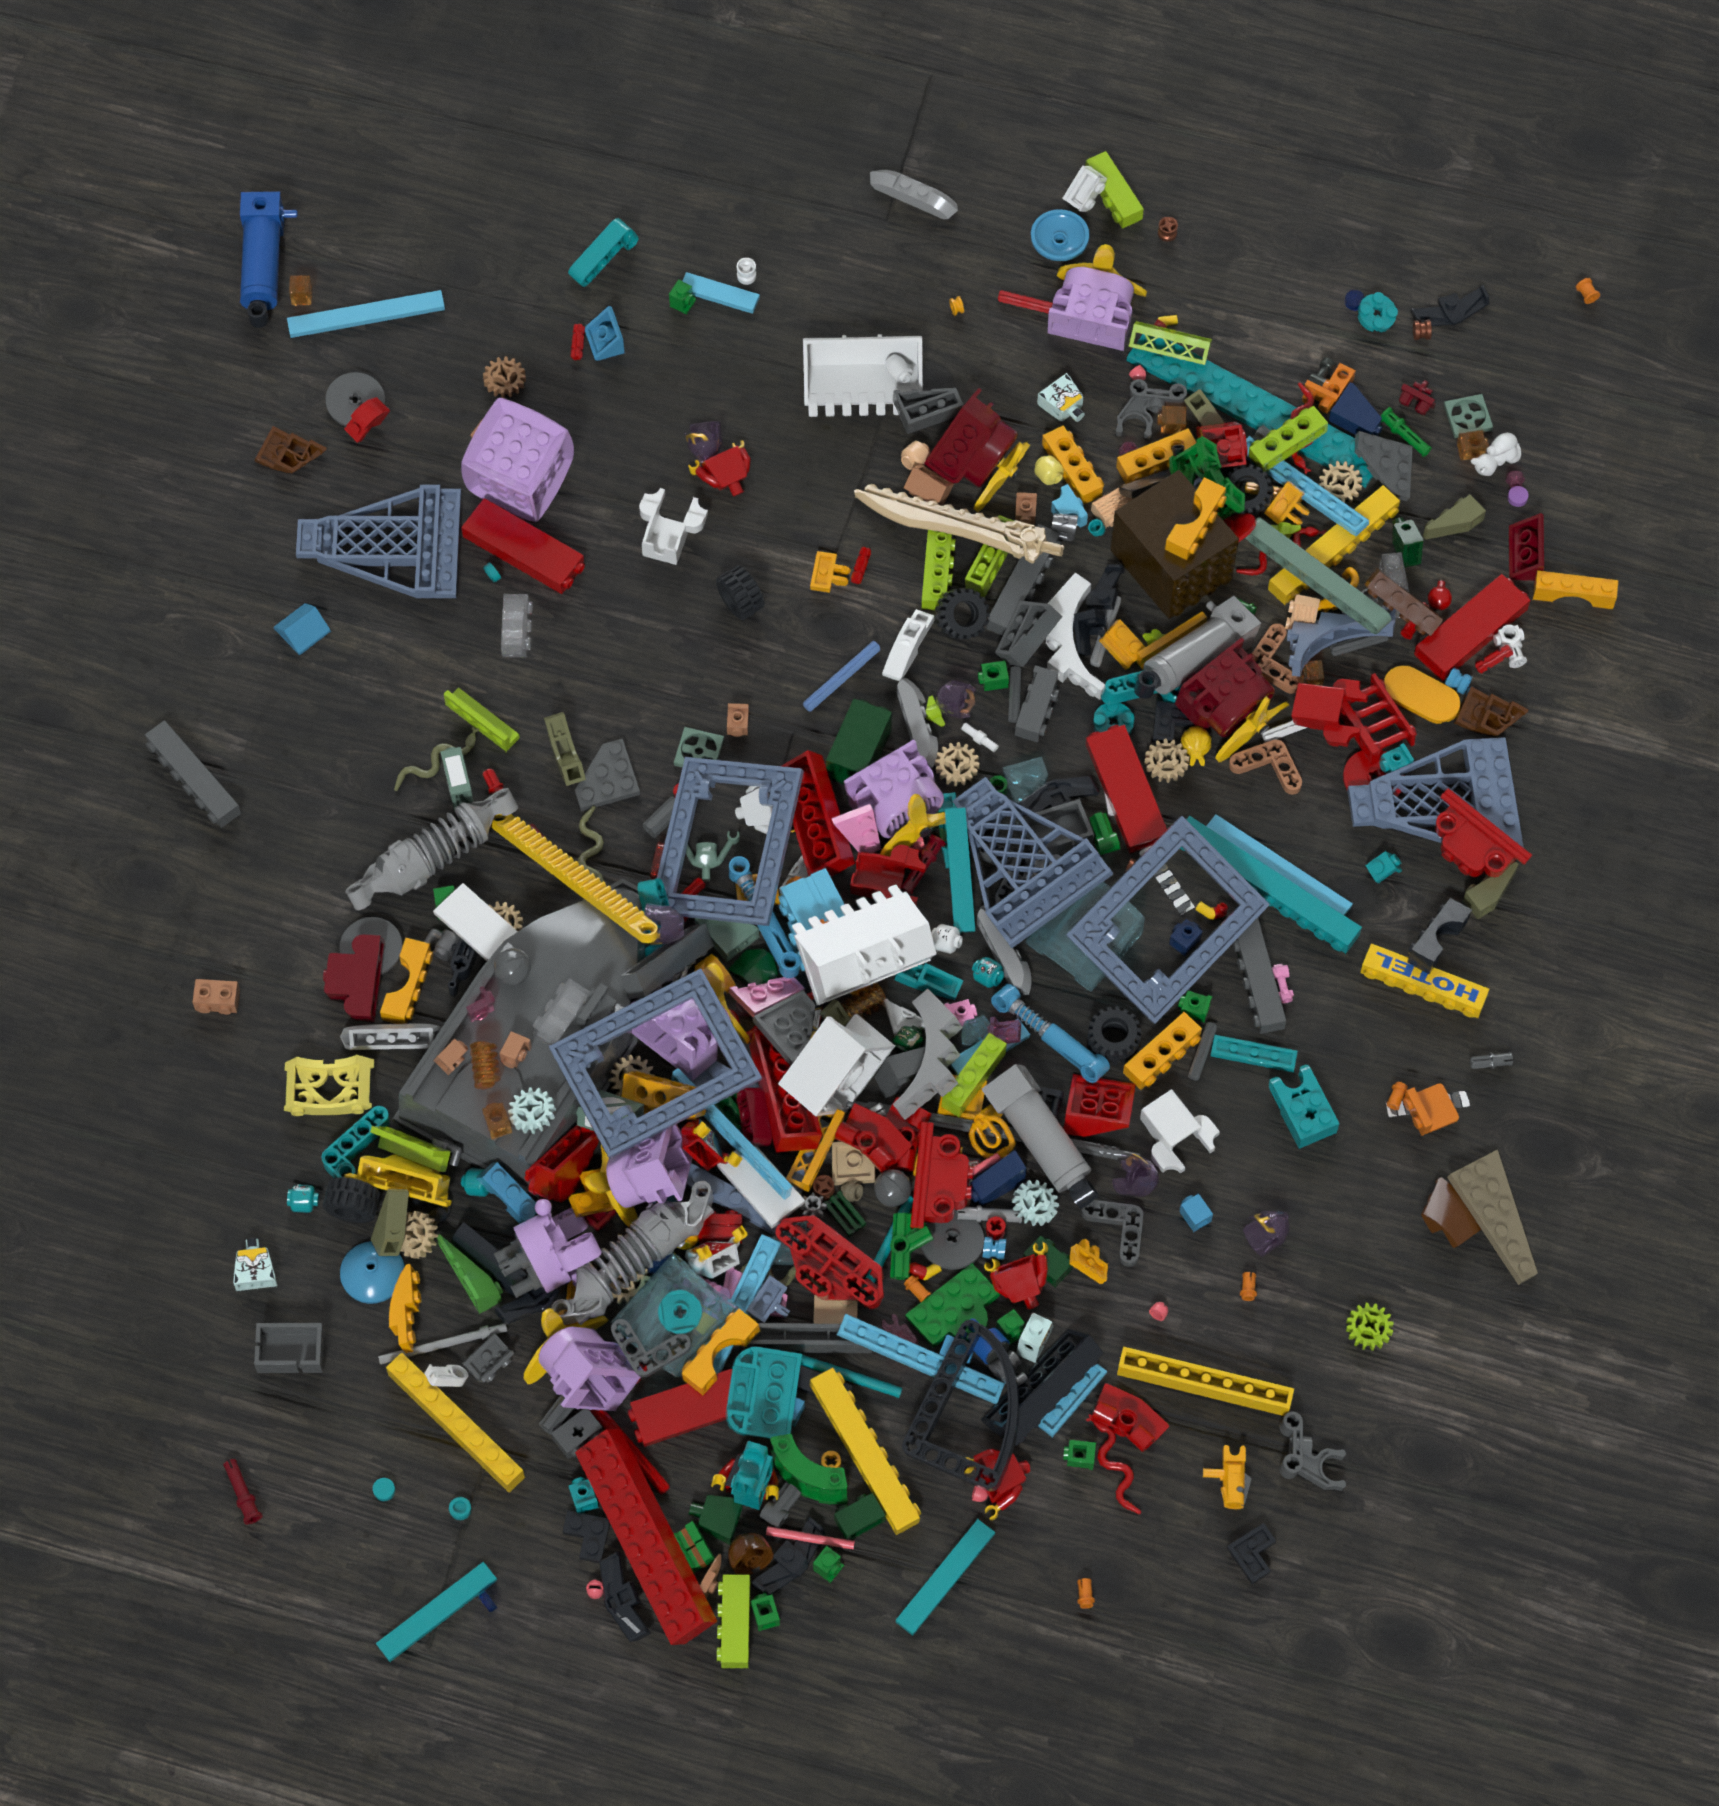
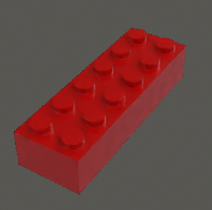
(817, 836)
(790, 1122)

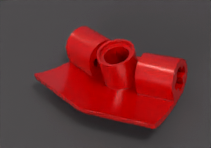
(909, 1126)
(887, 1141)
(1143, 1423)

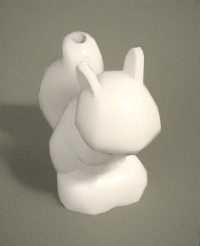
(1502, 449)

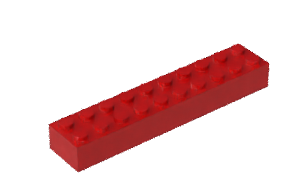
(646, 1536)

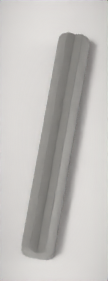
(1099, 649)

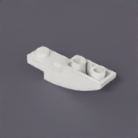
(906, 645)

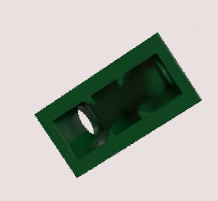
(1404, 535)
(717, 1517)

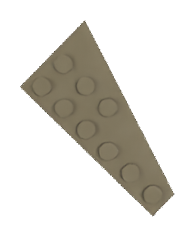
(1490, 1201)

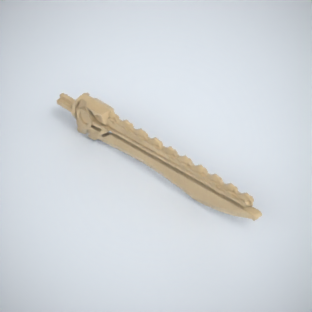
(914, 512)

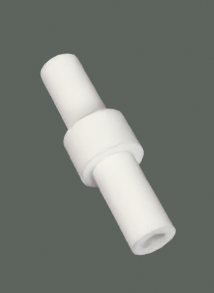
(979, 737)

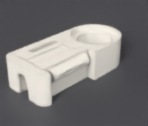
(446, 1375)

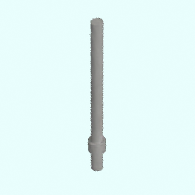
(484, 1333)

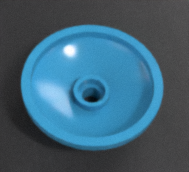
(1062, 227)
(366, 1284)

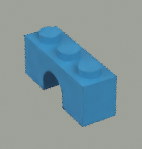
(501, 1184)

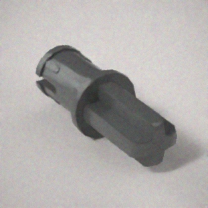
(1491, 1060)

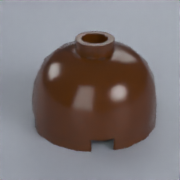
(748, 1553)

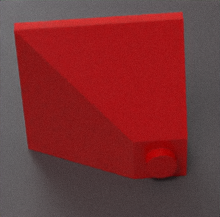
(1098, 1106)

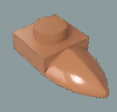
(709, 1582)

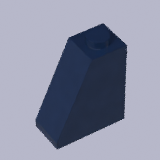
(1355, 413)
(998, 1179)

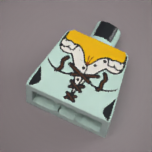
(1062, 399)
(253, 1267)
(1036, 1335)

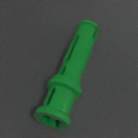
(1398, 427)

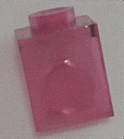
(481, 1008)
(1006, 1031)

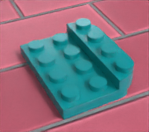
(763, 1392)

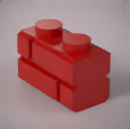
(719, 1227)

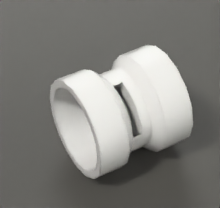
(746, 271)

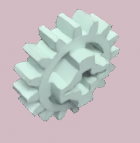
(533, 1111)
(1025, 1200)

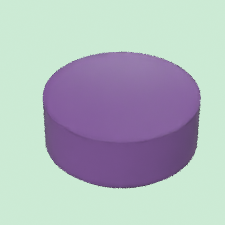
(1518, 496)

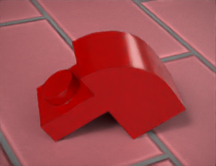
(365, 417)

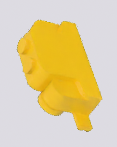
(402, 1173)

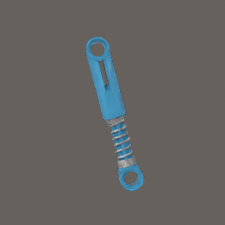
(773, 933)
(1090, 1065)

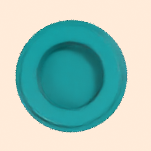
(492, 572)
(383, 1489)
(460, 1508)

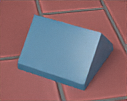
(605, 335)
(303, 628)

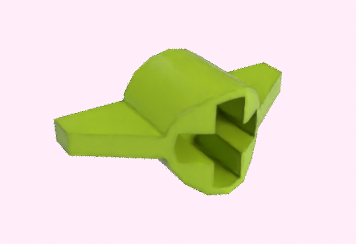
(1287, 529)
(1152, 636)
(933, 712)

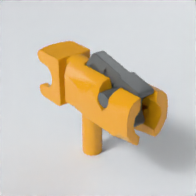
(1235, 1480)

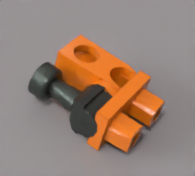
(1326, 390)

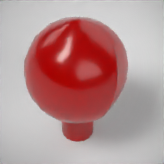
(1440, 597)

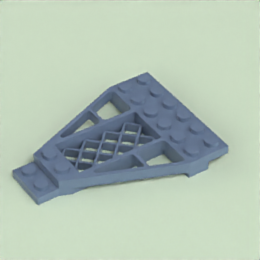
(436, 544)
(1487, 780)
(1046, 893)

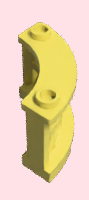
(306, 1068)

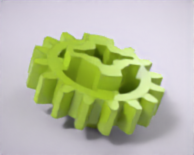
(1374, 1318)

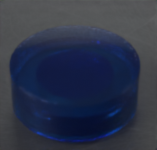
(1353, 299)
(487, 1601)

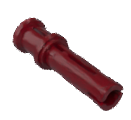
(929, 856)
(245, 1500)

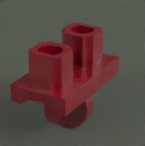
(1409, 393)

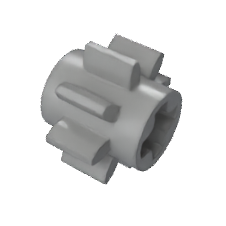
(813, 1200)

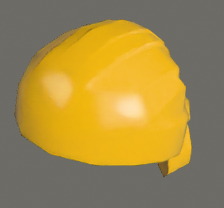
(1197, 743)

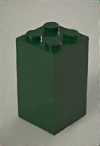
(858, 740)

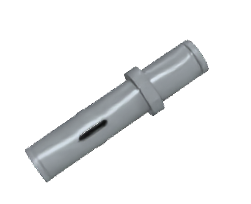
(984, 1214)

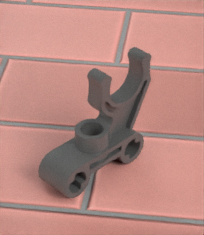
(1148, 400)
(1301, 1455)

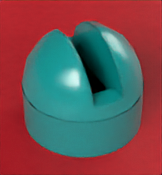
(1093, 527)

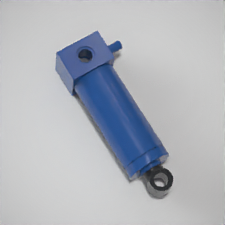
(262, 225)

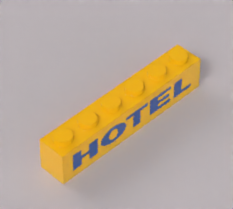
(1433, 987)

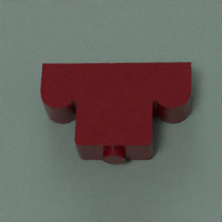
(356, 977)

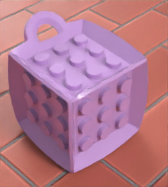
(517, 459)

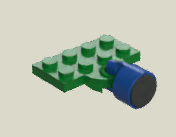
(951, 1305)

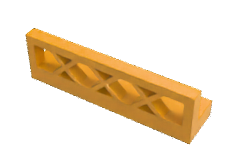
(1170, 638)
(819, 1155)

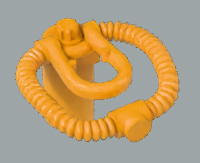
(984, 1120)

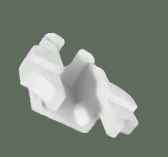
(664, 536)
(1169, 1124)

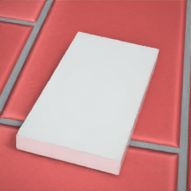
(474, 921)
(760, 1193)

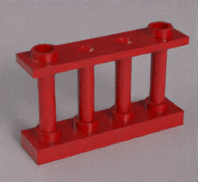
(1352, 718)

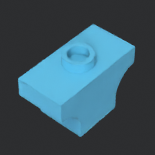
(1070, 505)

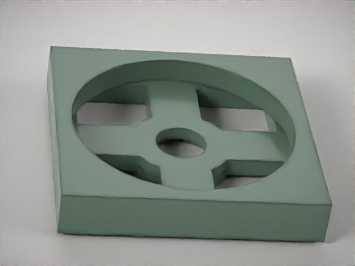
(1463, 403)
(703, 737)

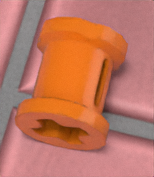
(1588, 291)

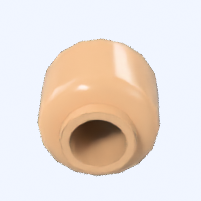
(915, 454)

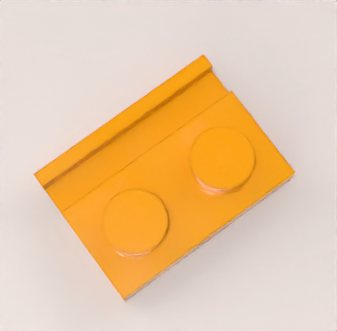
(1122, 644)

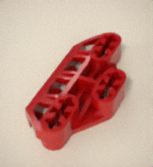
(822, 1262)

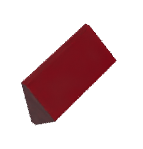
(1526, 548)

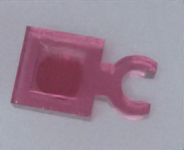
(900, 1331)

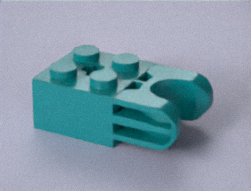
(1304, 1102)
(753, 1475)

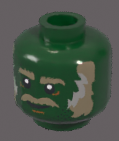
(908, 1039)

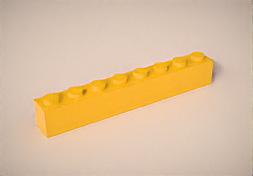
(1338, 542)
(1205, 1381)
(455, 1422)
(864, 1450)

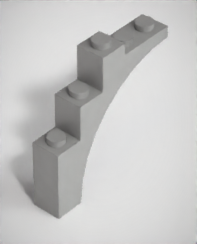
(939, 1054)

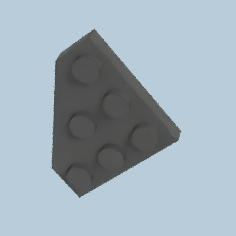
(1387, 461)
(607, 778)
(788, 1025)

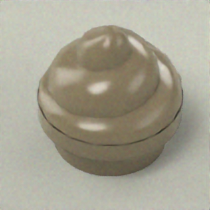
(852, 1190)

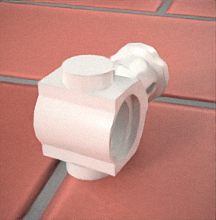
(1517, 634)

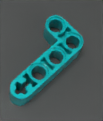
(602, 250)
(1117, 690)
(652, 892)
(358, 1141)

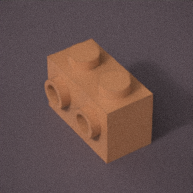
(928, 485)
(216, 996)

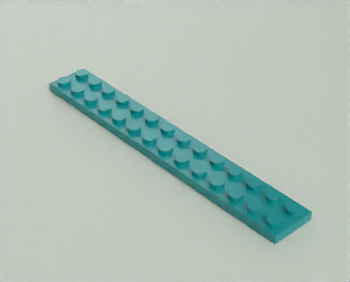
(1244, 402)

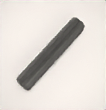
(1356, 644)
(1014, 694)
(1202, 1051)

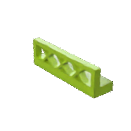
(1172, 335)
(481, 718)
(412, 1148)

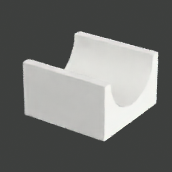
(836, 1065)

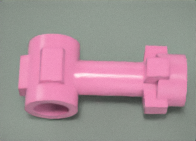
(1280, 973)

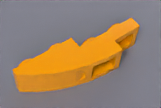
(403, 1304)

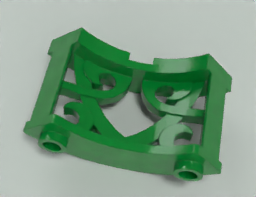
(1210, 464)
(812, 1480)

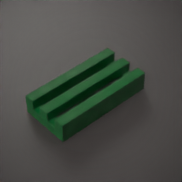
(834, 1199)

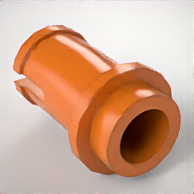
(1396, 1097)
(1248, 1287)
(917, 1288)
(1085, 1593)

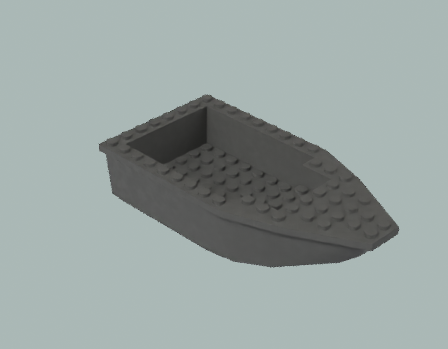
(561, 945)

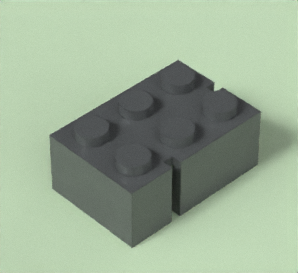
(1067, 815)
(289, 1347)

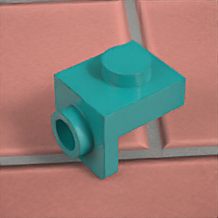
(1384, 866)

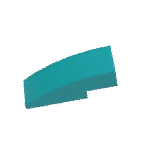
(928, 977)

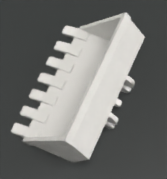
(855, 372)
(863, 944)

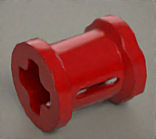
(993, 1223)

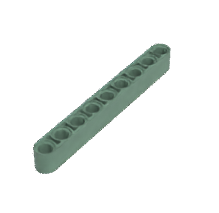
(1318, 577)

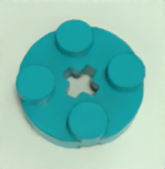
(1377, 302)
(1116, 711)
(672, 1322)

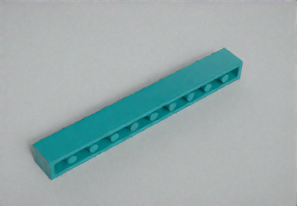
(1285, 895)

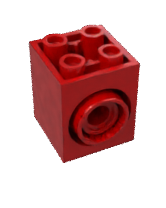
(1230, 442)

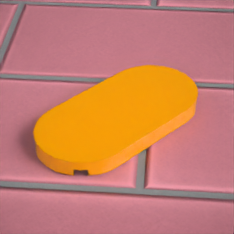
(1422, 694)

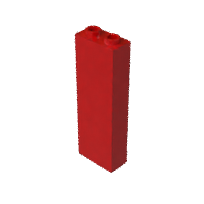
(523, 546)
(1472, 627)
(1126, 787)
(679, 1410)

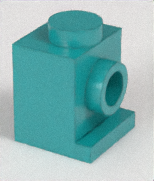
(1402, 758)
(584, 1502)

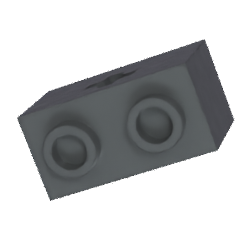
(584, 1424)

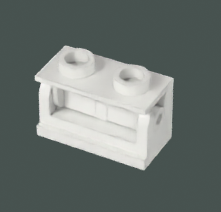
(1085, 188)

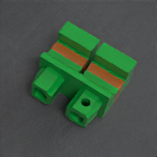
(694, 1547)

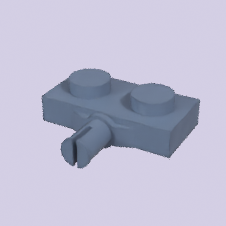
(768, 1300)

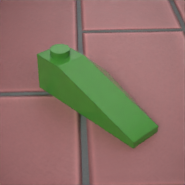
(475, 1281)

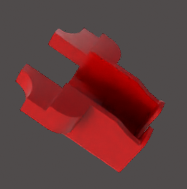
(1321, 706)
(880, 872)

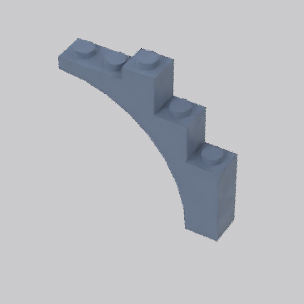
(1309, 638)

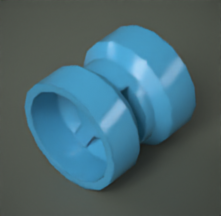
(1456, 680)
(994, 1248)

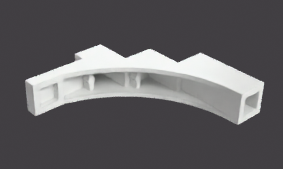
(1060, 639)

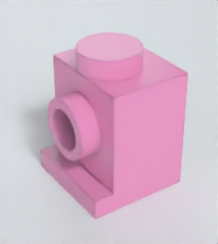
(955, 1008)

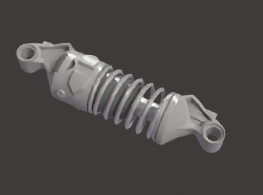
(414, 860)
(648, 1240)

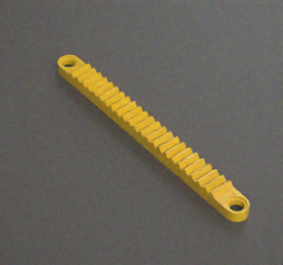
(576, 877)

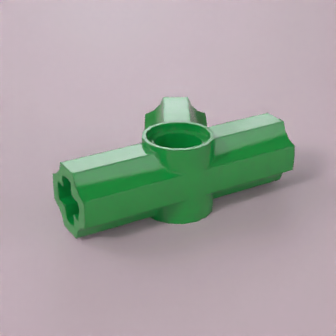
(914, 1239)

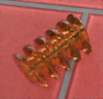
(865, 1001)
(484, 1064)

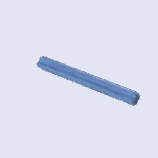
(841, 676)

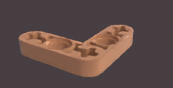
(1268, 663)
(1273, 758)

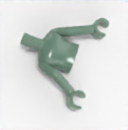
(707, 857)

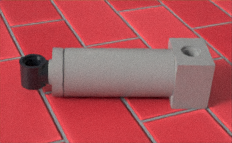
(1198, 648)
(1018, 1099)

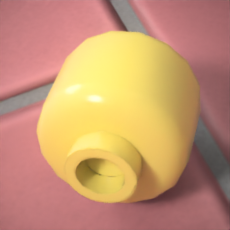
(1049, 470)

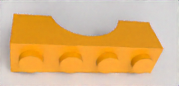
(1184, 538)
(1598, 591)
(399, 1005)
(737, 1330)

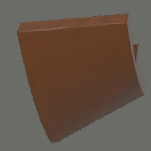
(287, 451)
(1487, 713)
(1449, 1213)

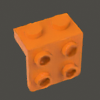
(1430, 1108)

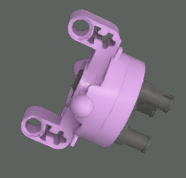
(544, 1249)

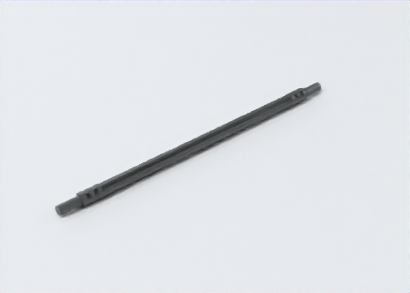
(965, 1124)

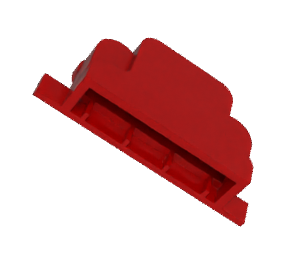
(1474, 840)
(559, 1169)
(940, 1178)

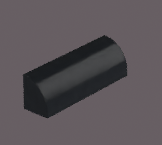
(483, 1256)

